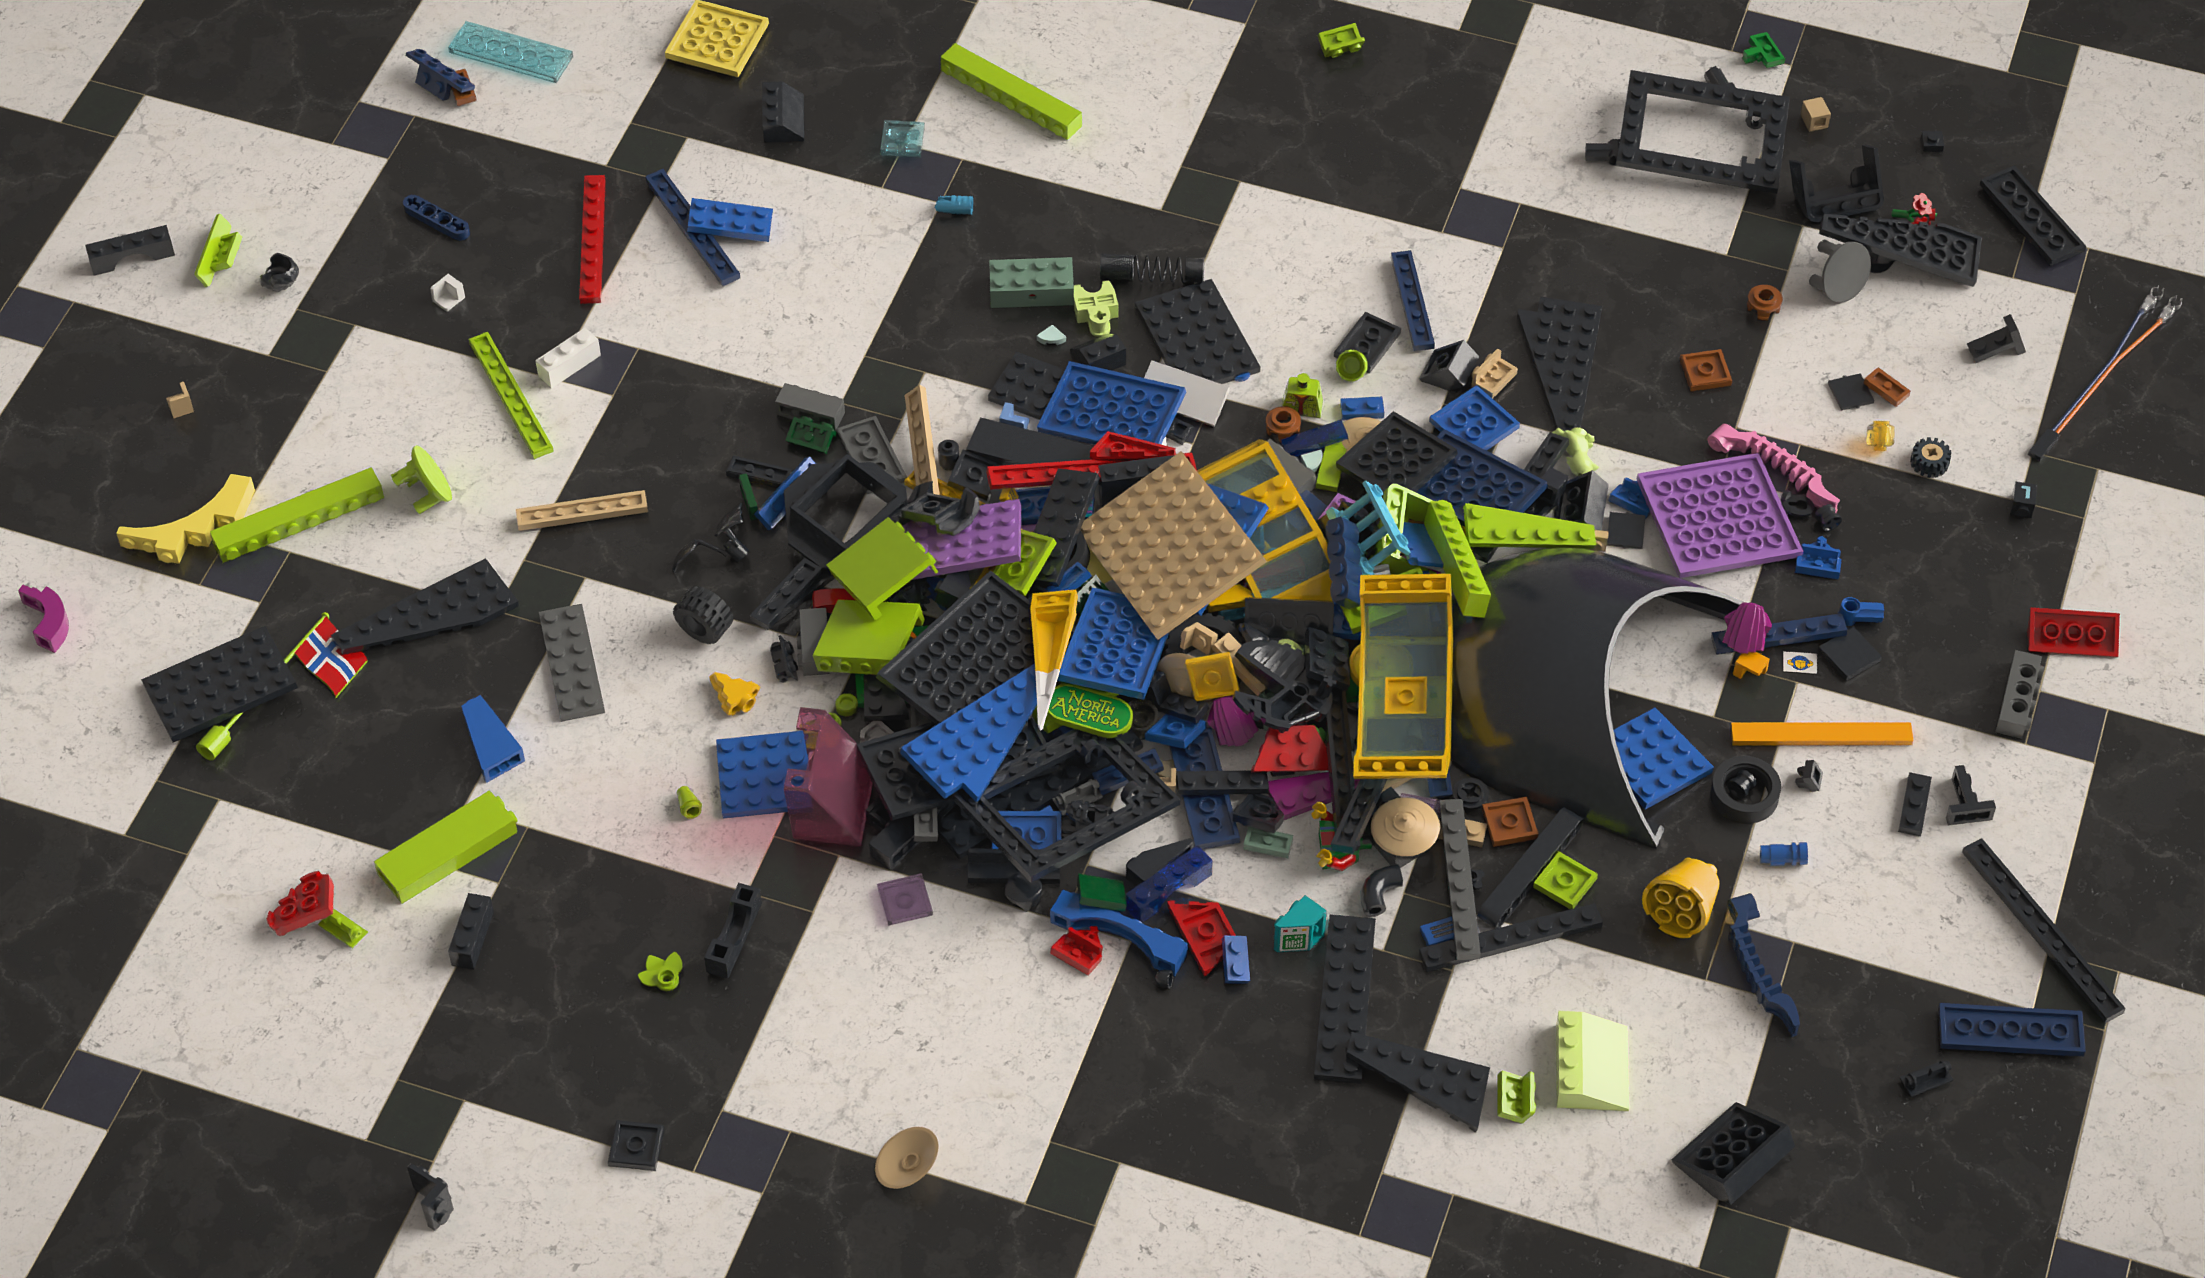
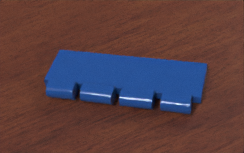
(1421, 546)

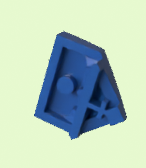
(1630, 497)
(1819, 560)

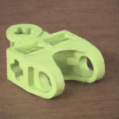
(1096, 308)

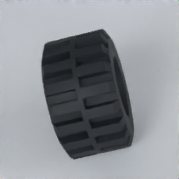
(703, 615)

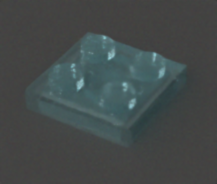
(902, 138)

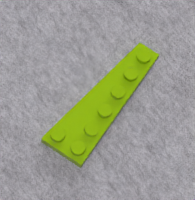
(1508, 528)

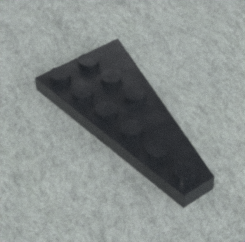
(1433, 1078)

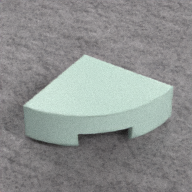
(1051, 335)
(1312, 460)

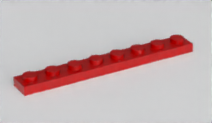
(592, 239)

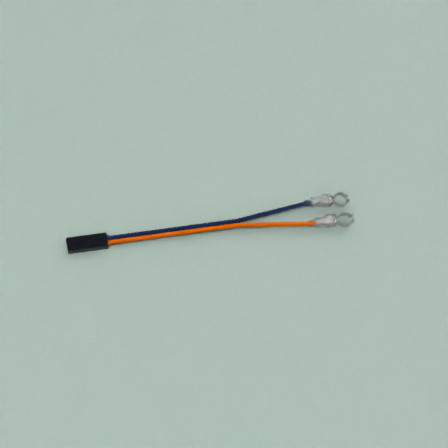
(2051, 436)

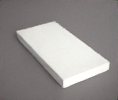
(1203, 397)

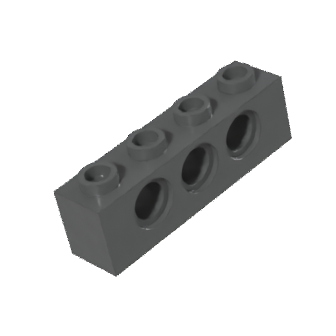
(2019, 693)

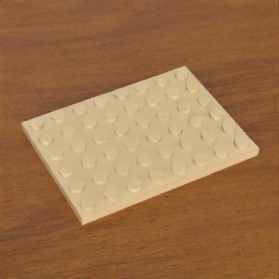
(1170, 545)

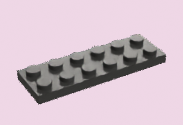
(571, 662)

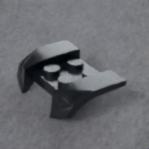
(947, 513)

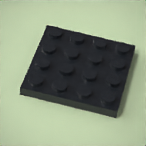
(1397, 454)

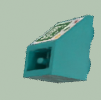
(1300, 927)

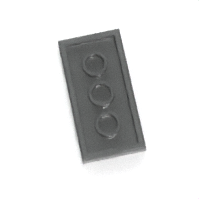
(868, 443)

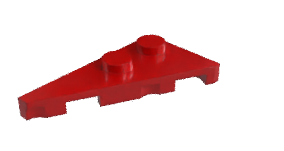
(1125, 447)

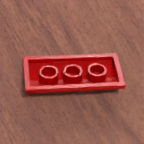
(2073, 632)

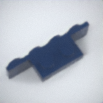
(436, 76)

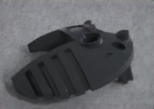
(1284, 674)

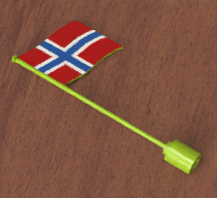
(320, 658)

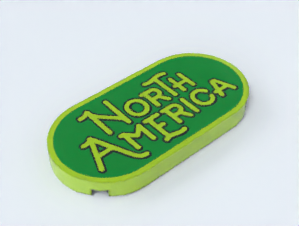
(1090, 711)

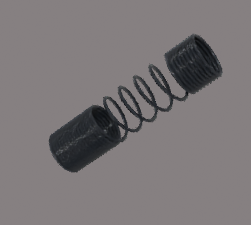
(1122, 268)

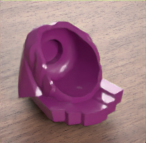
(1747, 628)
(1230, 722)

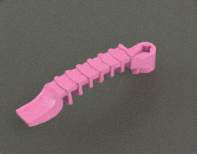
(1727, 438)

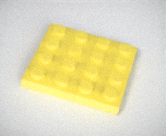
(716, 38)

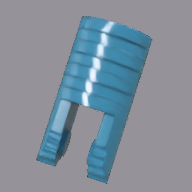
(955, 204)

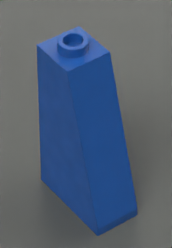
(492, 742)

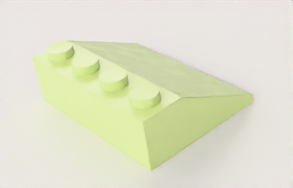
(1591, 1062)

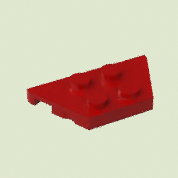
(1292, 751)
(1203, 930)

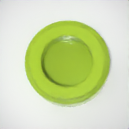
(846, 705)

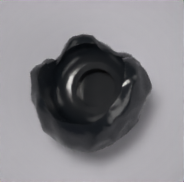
(280, 273)

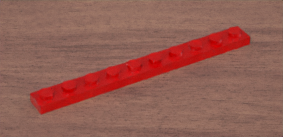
(1044, 473)

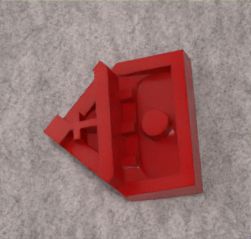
(1079, 949)

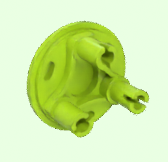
(426, 470)

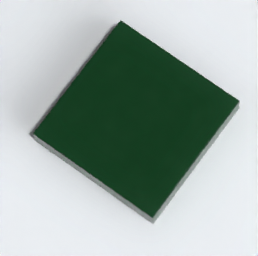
(1101, 892)

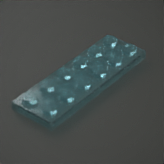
(511, 52)

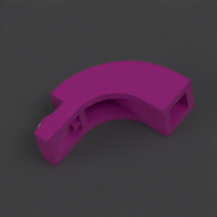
(55, 623)

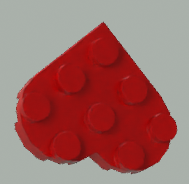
(304, 904)

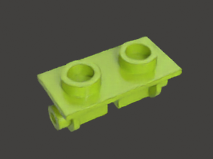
(343, 928)

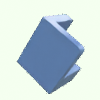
(1007, 416)

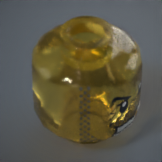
(1880, 435)

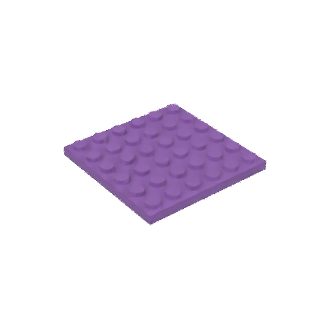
(1719, 515)

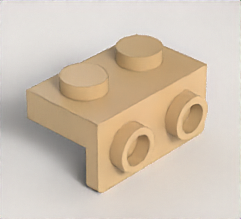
(1493, 374)

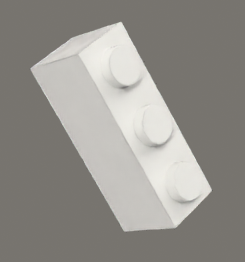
(568, 357)

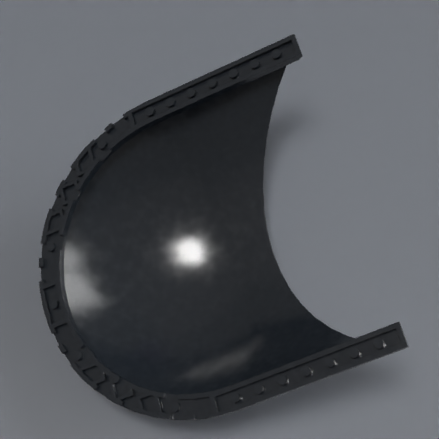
(1537, 679)

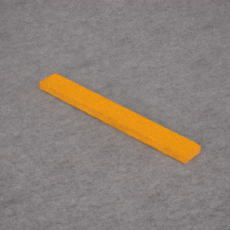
(1822, 733)

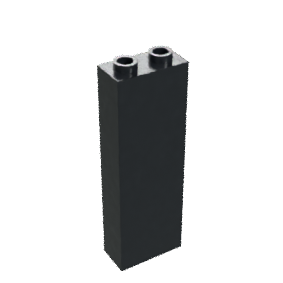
(1017, 445)

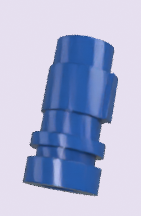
(1780, 854)

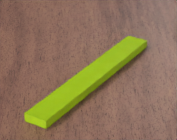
(511, 395)

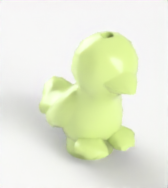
(1578, 447)

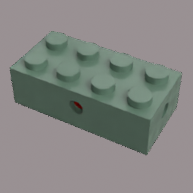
(1031, 282)

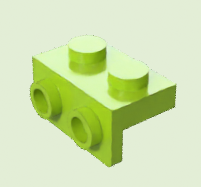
(1340, 40)
(1515, 1096)

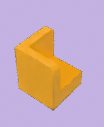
(1751, 662)

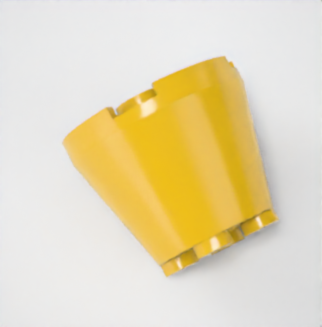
(1682, 897)

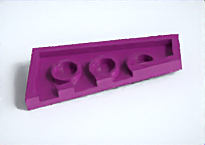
(1300, 793)

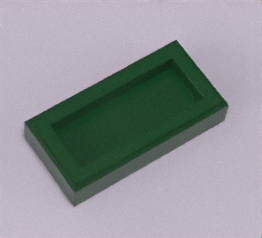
(748, 496)

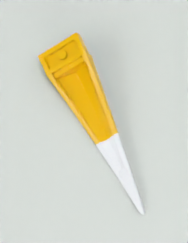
(1052, 625)

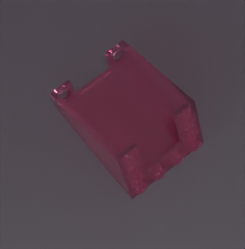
(835, 784)

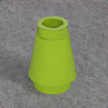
(688, 803)

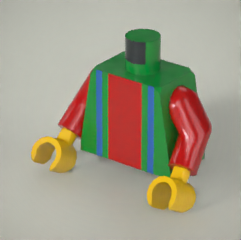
(1333, 859)

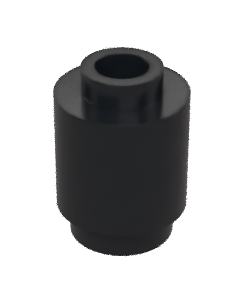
(948, 454)

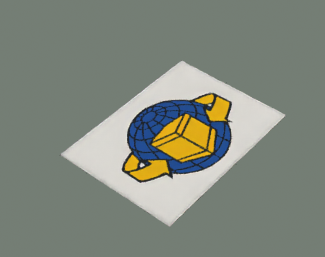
(1800, 662)

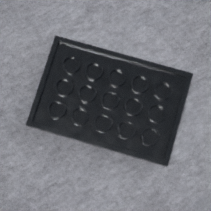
(1197, 333)
(219, 684)

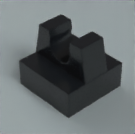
(1810, 776)

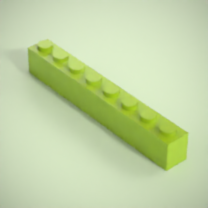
(1011, 91)
(297, 514)
(1458, 559)

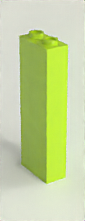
(446, 846)

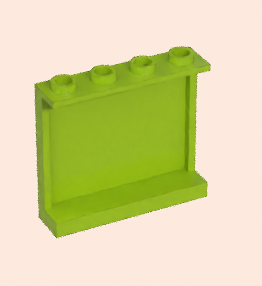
(880, 565)
(859, 643)

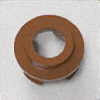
(1764, 307)
(1283, 430)

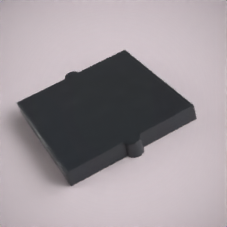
(1851, 391)
(1626, 530)

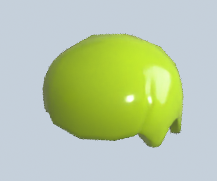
(1351, 365)

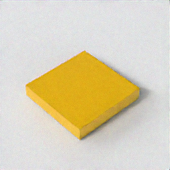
(1212, 676)

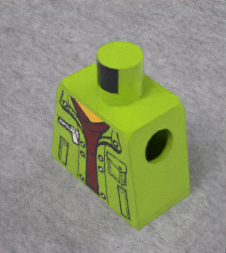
(1304, 396)

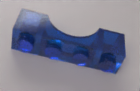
(1150, 895)

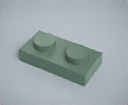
(1268, 843)

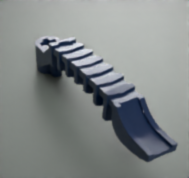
(1771, 997)

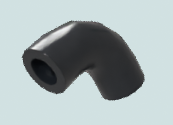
(1376, 885)

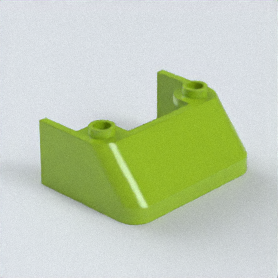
(1402, 505)

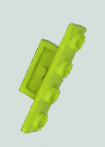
(218, 250)

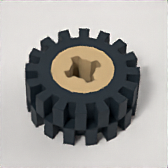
(1939, 459)

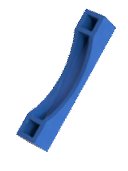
(1160, 948)

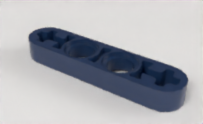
(434, 219)

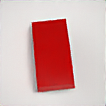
(828, 598)

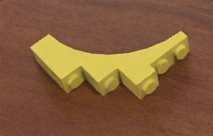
(172, 538)

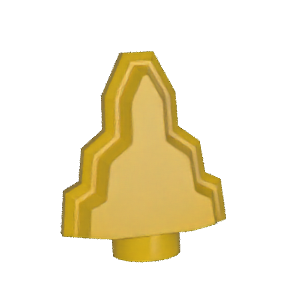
(734, 693)

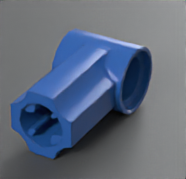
(1860, 611)

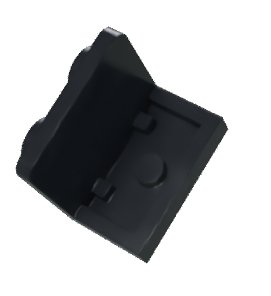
(437, 1201)

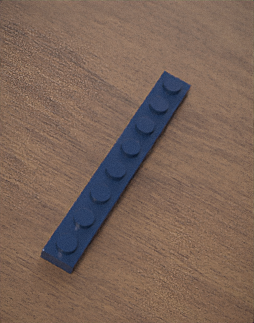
(704, 244)

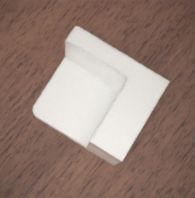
(447, 292)

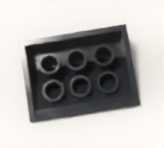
(1735, 1152)

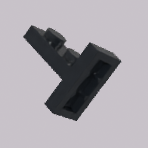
(1997, 341)
(1969, 808)

